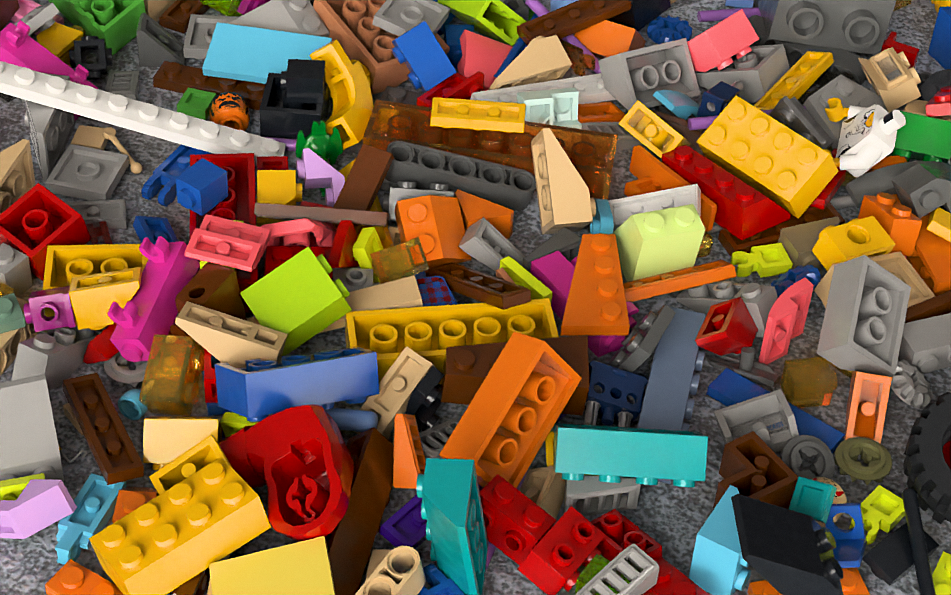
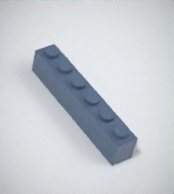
(673, 375)

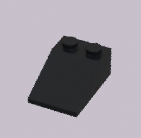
(787, 548)

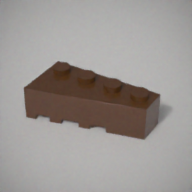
(469, 365)

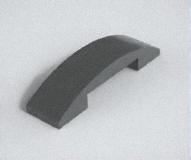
(880, 179)

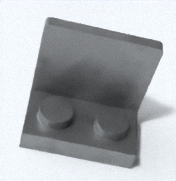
(796, 117)

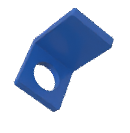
(851, 542)

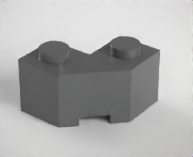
(924, 189)

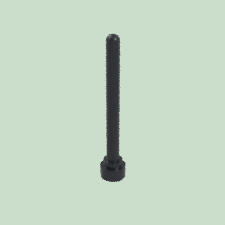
(918, 542)

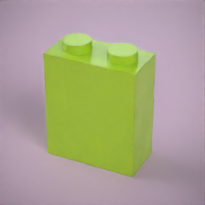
(488, 17)
(298, 298)

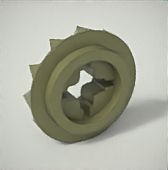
(871, 452)

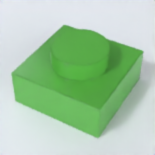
(195, 103)

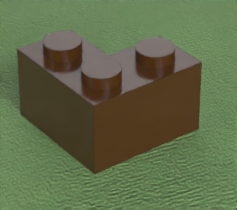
(755, 472)

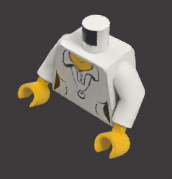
(864, 136)

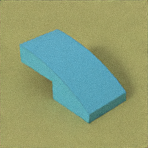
(677, 103)

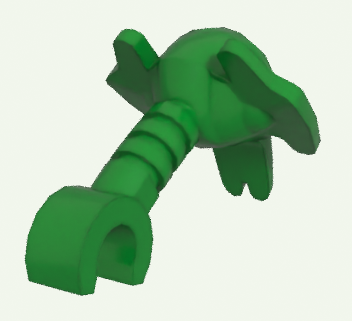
(321, 143)

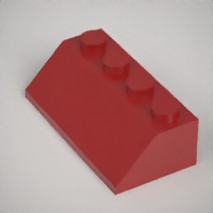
(739, 206)

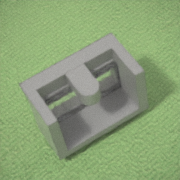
(765, 415)

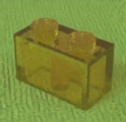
(172, 375)

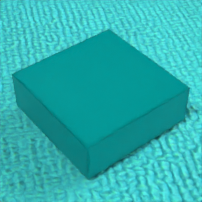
(813, 499)

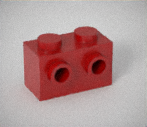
(513, 519)
(561, 552)

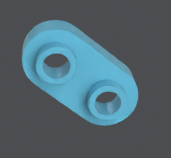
(603, 220)

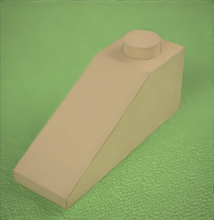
(539, 62)
(230, 337)

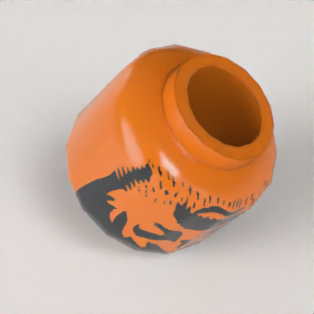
(230, 111)

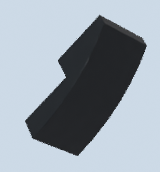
(424, 400)
(893, 555)

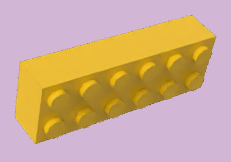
(435, 328)

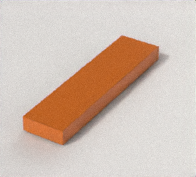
(678, 280)

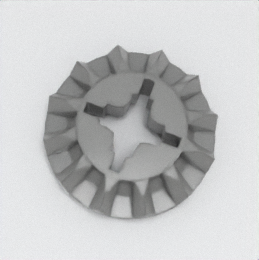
(118, 370)
(911, 385)

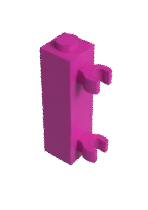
(24, 51)
(557, 275)
(153, 305)

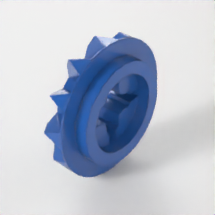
(668, 29)
(793, 275)

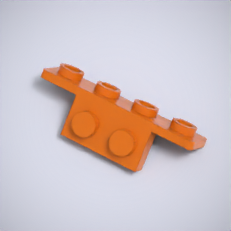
(656, 176)

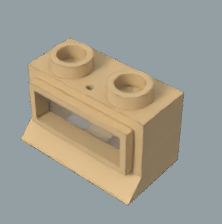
(891, 78)

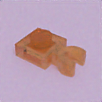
(578, 59)

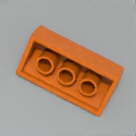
(513, 410)

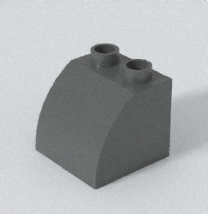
(829, 23)

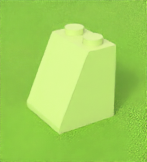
(659, 241)

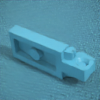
(94, 509)

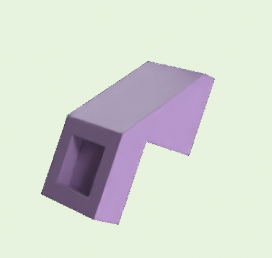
(319, 174)
(35, 508)

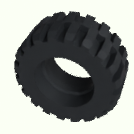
(925, 460)

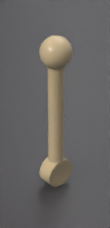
(110, 134)

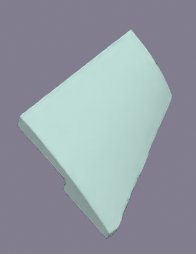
(551, 107)

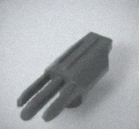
(746, 367)

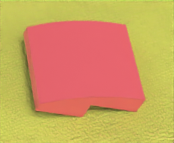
(481, 55)
(228, 243)
(786, 320)

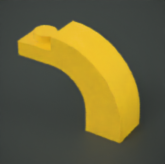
(349, 93)

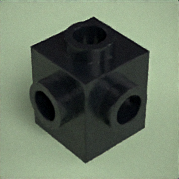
(91, 46)

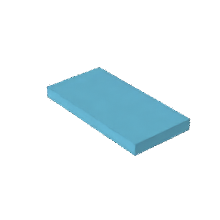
(255, 52)

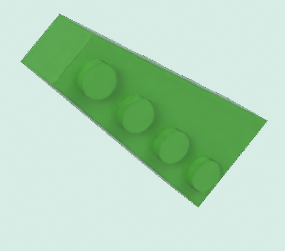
(108, 19)

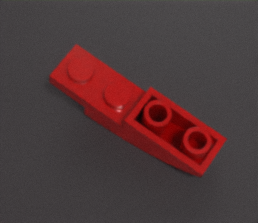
(622, 533)

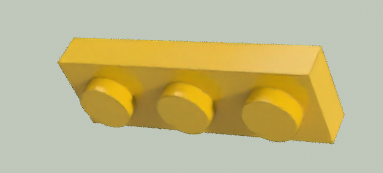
(478, 115)

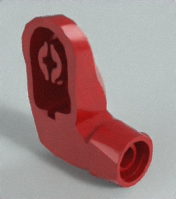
(303, 466)

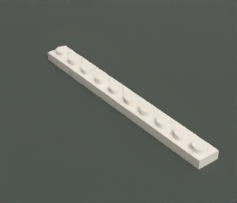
(132, 114)

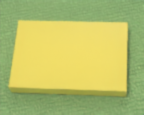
(283, 570)

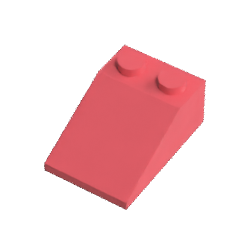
(721, 42)

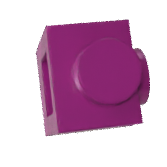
(54, 298)

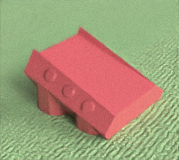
(301, 233)

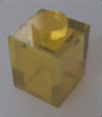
(399, 261)
(808, 382)

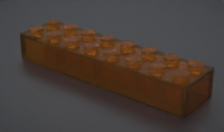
(589, 151)

